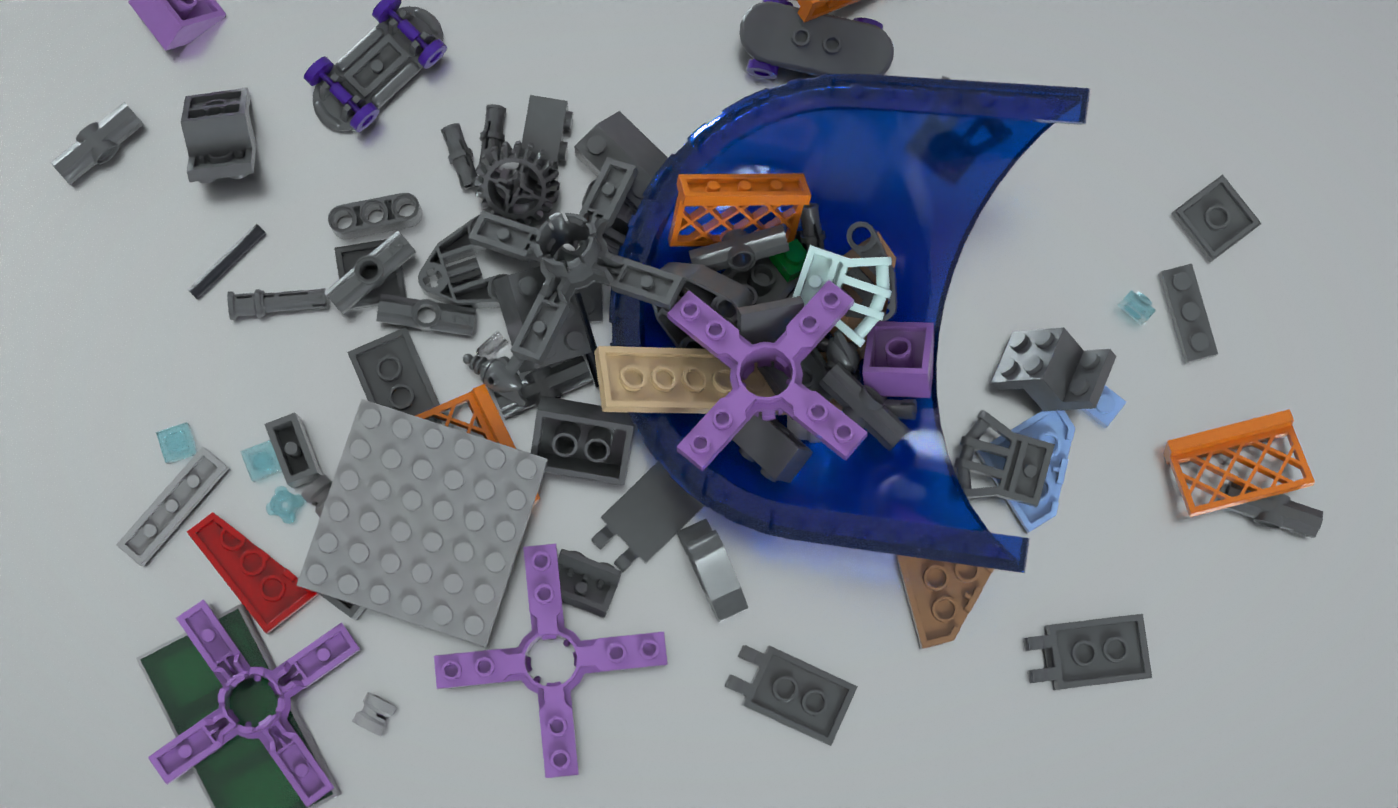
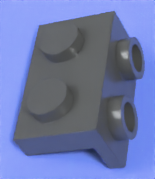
(587, 582)

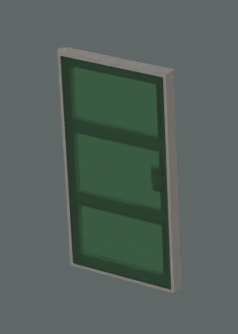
(187, 691)

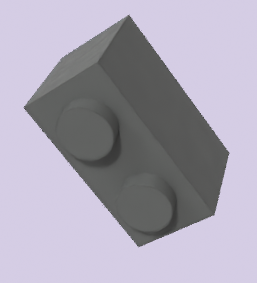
(546, 127)
(772, 448)
(293, 450)

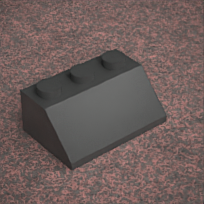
(622, 141)

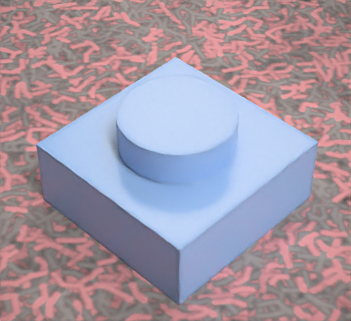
(1107, 407)

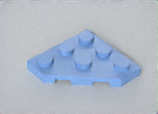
(1053, 428)

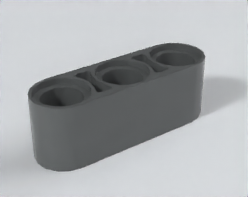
(360, 210)

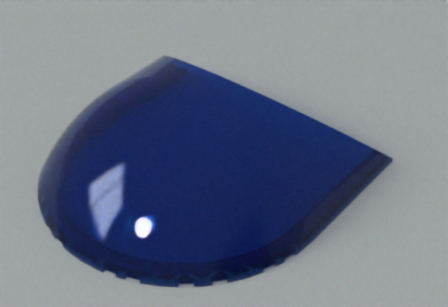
(917, 168)

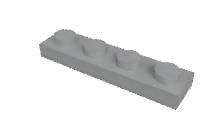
(172, 506)

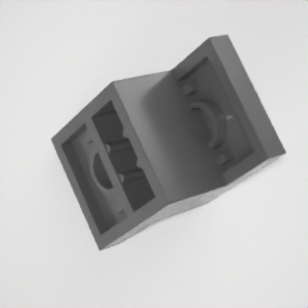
(218, 135)
(1054, 369)

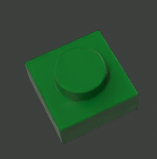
(790, 262)

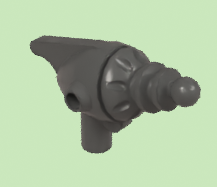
(841, 351)
(499, 375)

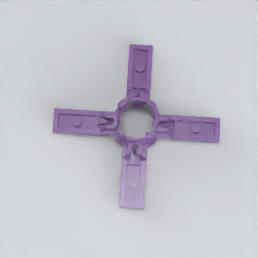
(789, 350)
(515, 665)
(273, 731)

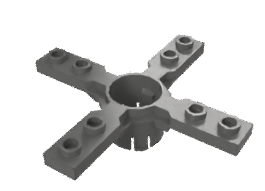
(600, 266)

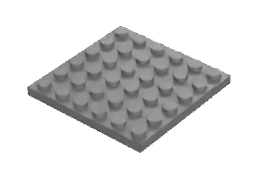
(422, 522)

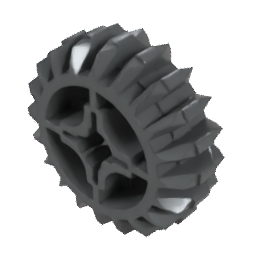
(504, 179)

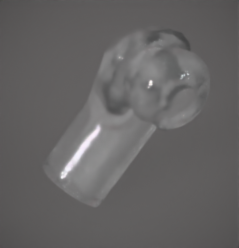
(491, 346)

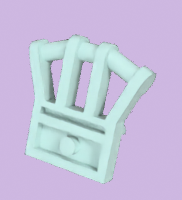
(825, 266)

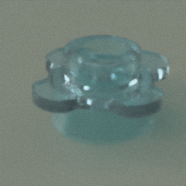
(282, 495)

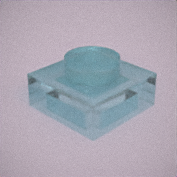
(1137, 306)
(177, 443)
(261, 461)

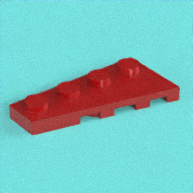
(254, 577)

